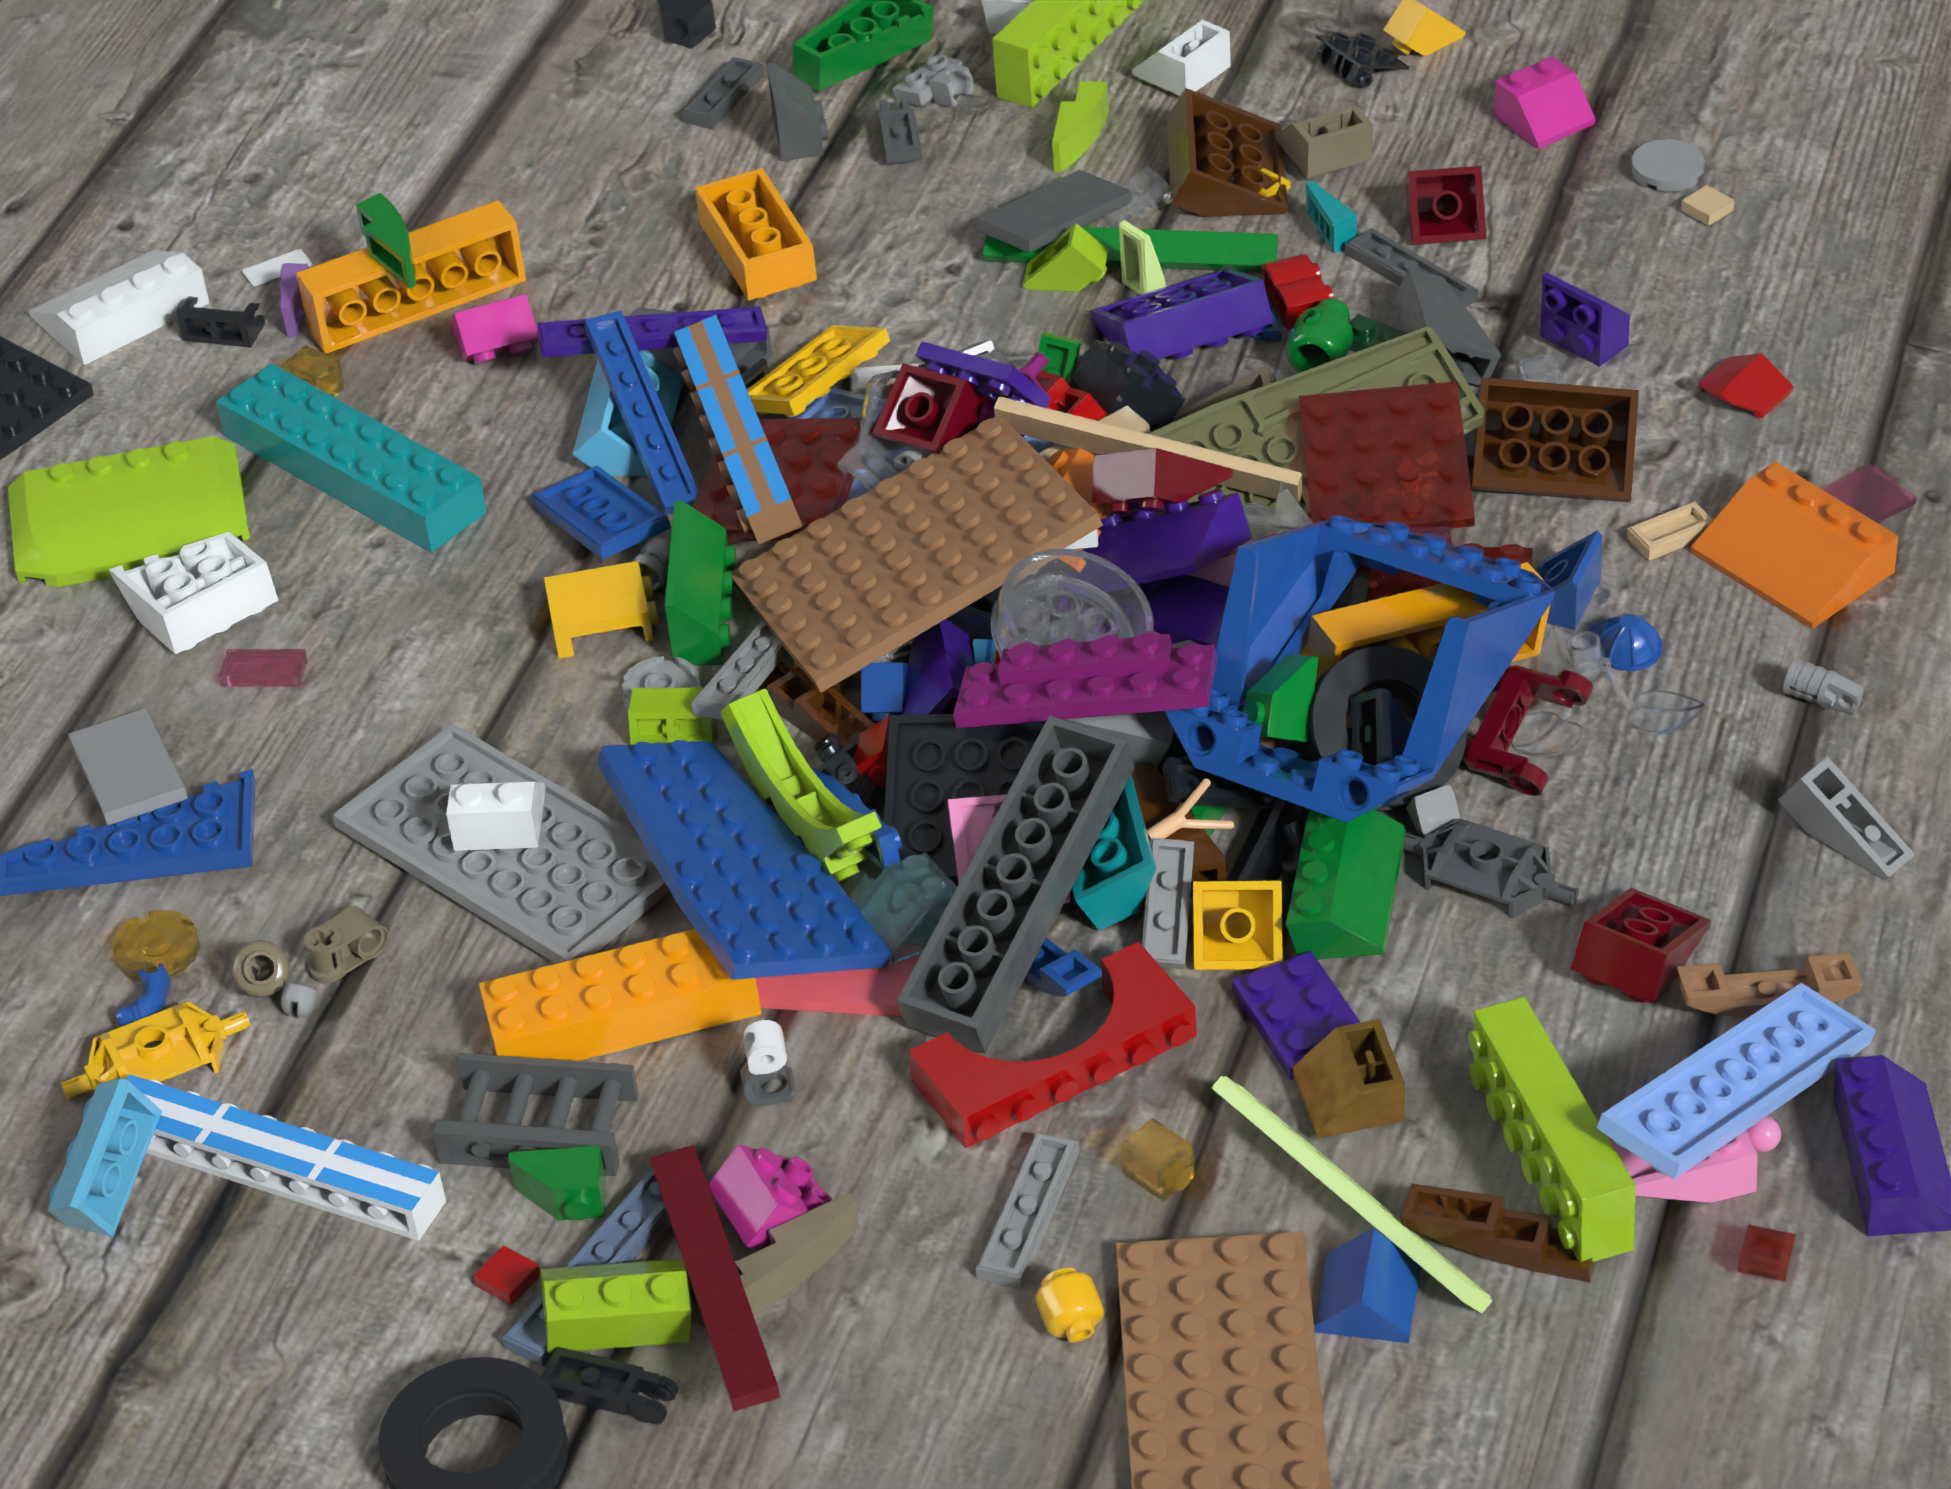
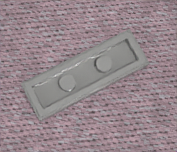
(1168, 902)

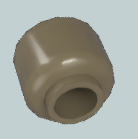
(276, 963)

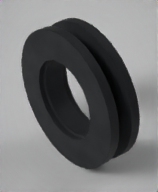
(1371, 667)
(467, 1390)

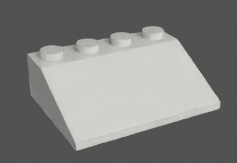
(122, 304)

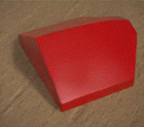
(1747, 383)

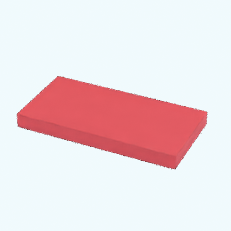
(847, 991)

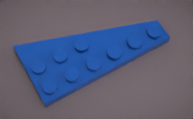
(183, 838)

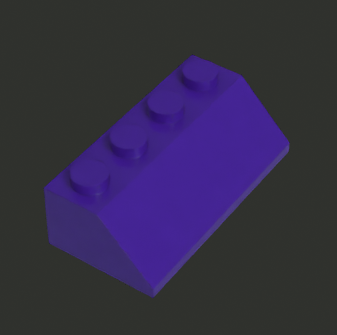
(1892, 1147)

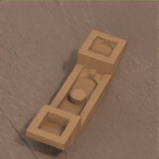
(1746, 993)

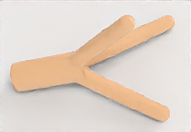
(1177, 819)

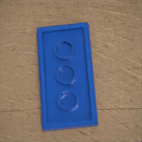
(600, 512)

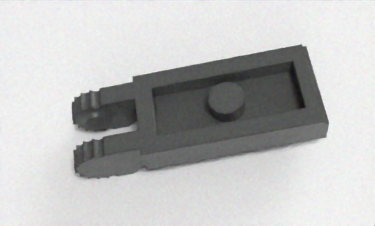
(899, 132)

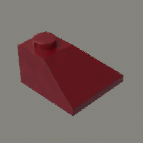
(1445, 205)
(928, 409)

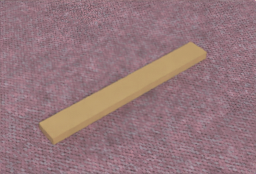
(1108, 439)

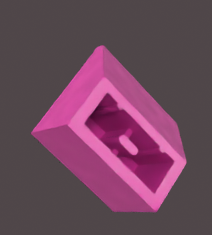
(764, 1191)

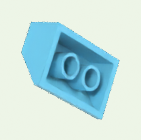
(104, 1158)

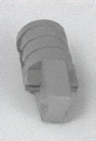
(1822, 687)

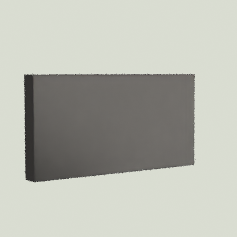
(1053, 210)

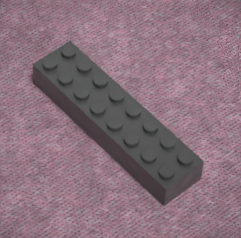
(1016, 884)

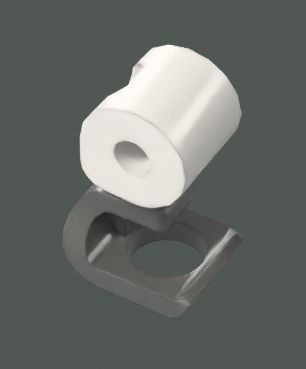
(766, 1061)

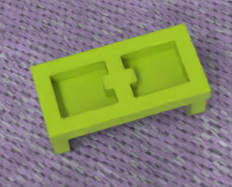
(667, 716)

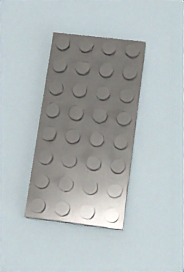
(557, 898)

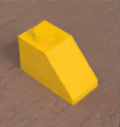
(1420, 29)

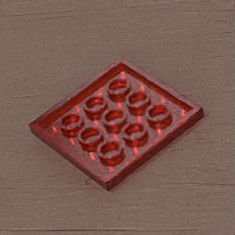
(1388, 456)
(808, 462)

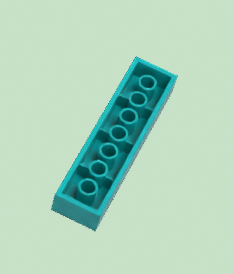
(352, 457)

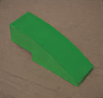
(387, 238)

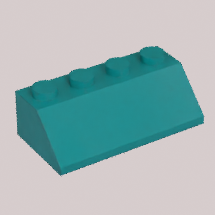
(1117, 866)

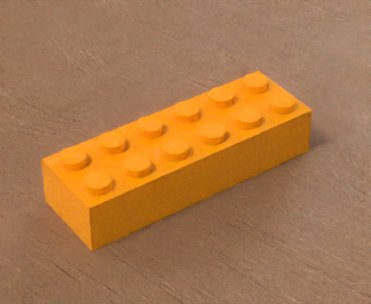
(453, 265)
(1402, 620)
(615, 1000)

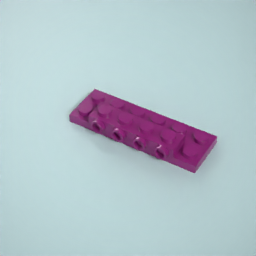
(1086, 680)

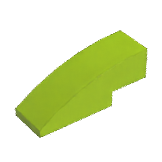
(1079, 123)

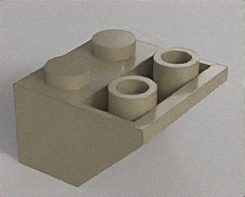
(1328, 141)

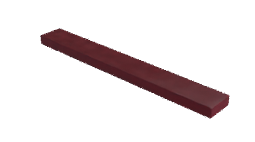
(715, 1279)

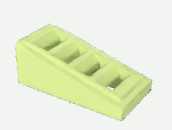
(1138, 260)

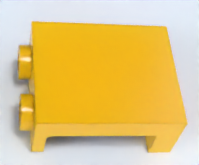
(599, 603)

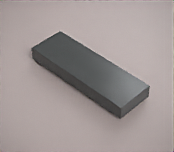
(722, 93)

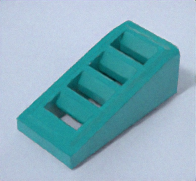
(1330, 216)

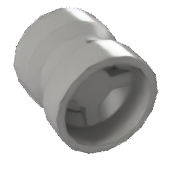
(655, 561)

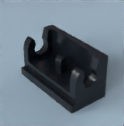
(219, 326)

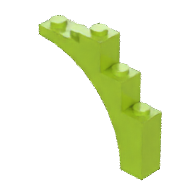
(801, 799)

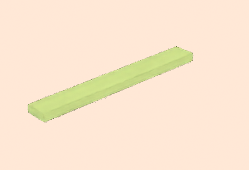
(1353, 1194)

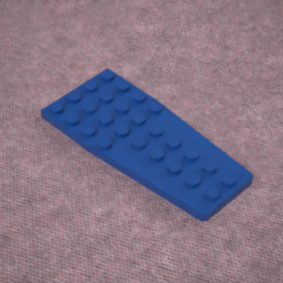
(737, 864)

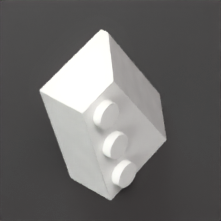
(197, 590)

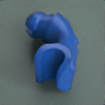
(156, 988)

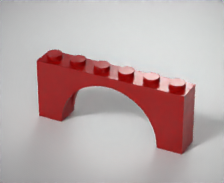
(989, 1095)

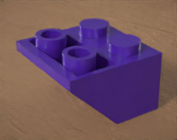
(1581, 321)

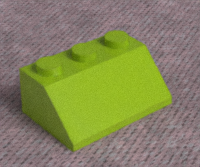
(616, 1305)

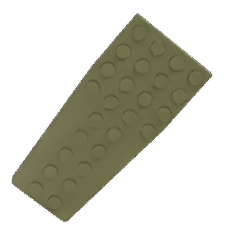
(1267, 420)

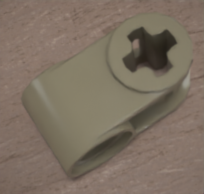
(346, 941)

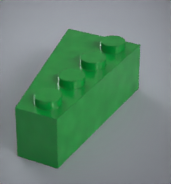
(860, 38)

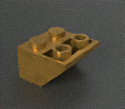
(1351, 1081)

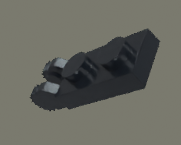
(609, 1385)

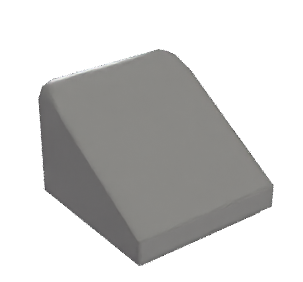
(1433, 810)

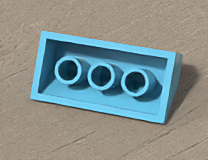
(602, 431)

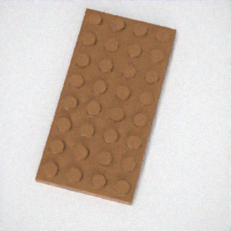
(1221, 1364)

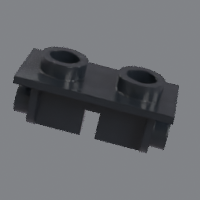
(833, 754)

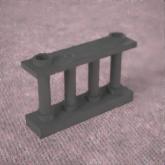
(489, 1144)

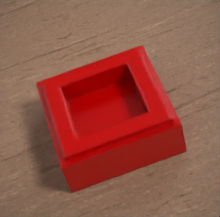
(507, 1275)

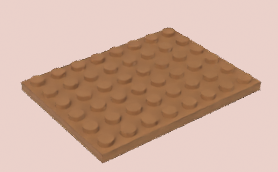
(912, 551)

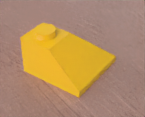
(1237, 924)

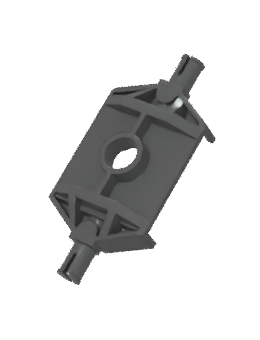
(1516, 877)

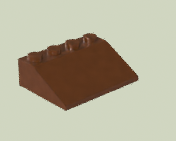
(1219, 157)
(1556, 439)

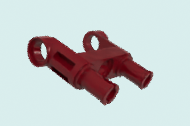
(1515, 692)

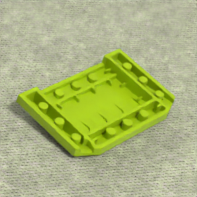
(124, 507)

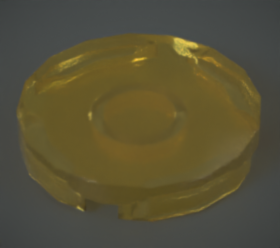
(156, 939)

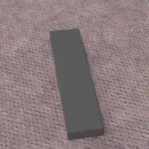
(1393, 261)

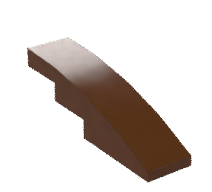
(813, 711)
(1487, 1229)

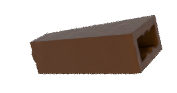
(1155, 806)

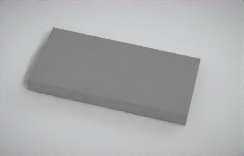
(127, 766)

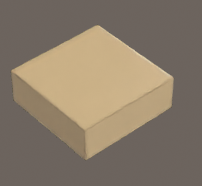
(1707, 205)

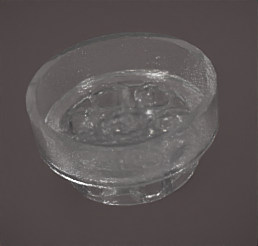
(1067, 597)

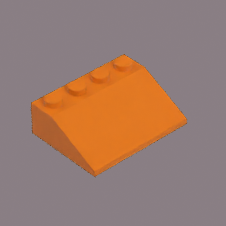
(1797, 546)

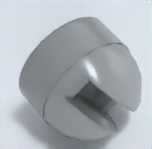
(298, 997)

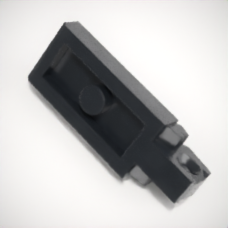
(1183, 779)

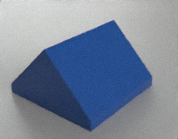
(1574, 577)
(1368, 1290)

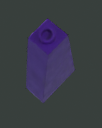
(937, 669)

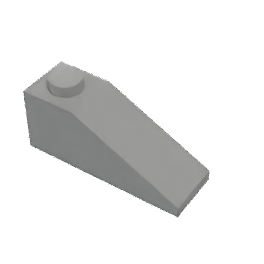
(1844, 820)

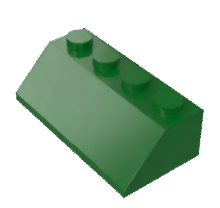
(699, 587)
(1345, 885)

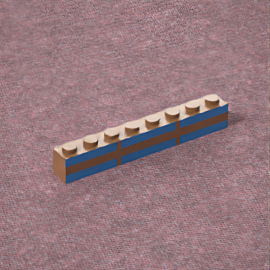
(737, 431)

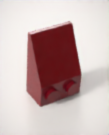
(1151, 479)
(1637, 944)

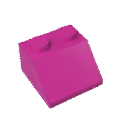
(1542, 102)
(494, 329)

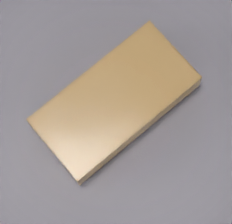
(1669, 531)

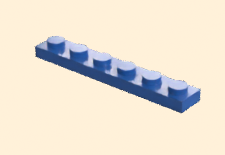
(641, 410)

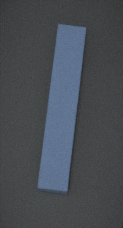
(615, 1241)

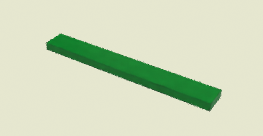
(1173, 249)

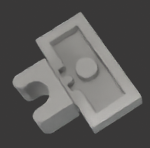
(936, 79)

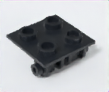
(1356, 57)

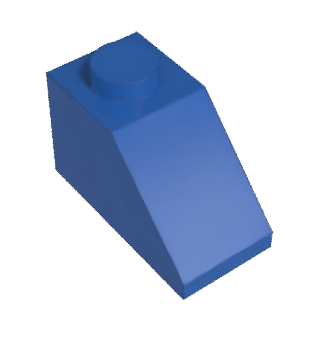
(883, 689)

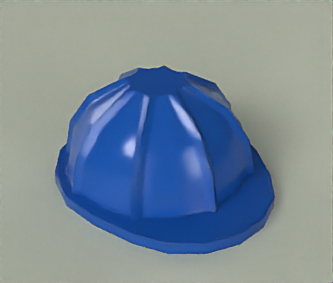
(1629, 642)

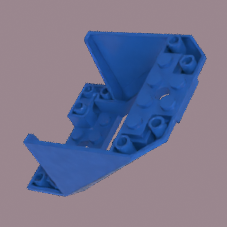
(1269, 615)

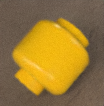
(1069, 1304)

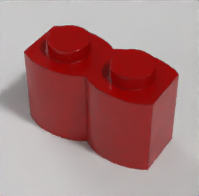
(1294, 286)

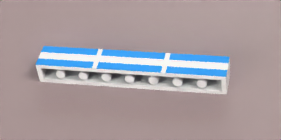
(293, 1161)

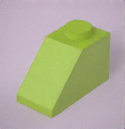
(1067, 263)

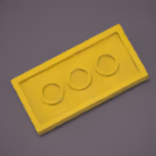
(816, 369)

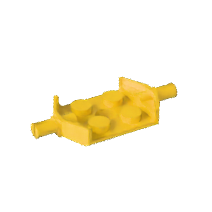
(188, 1041)

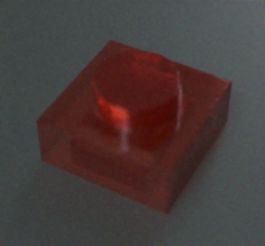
(1767, 1253)

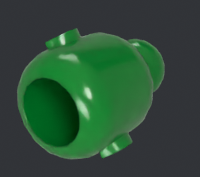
(1320, 335)

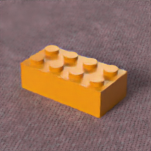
(756, 234)

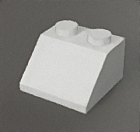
(495, 815)

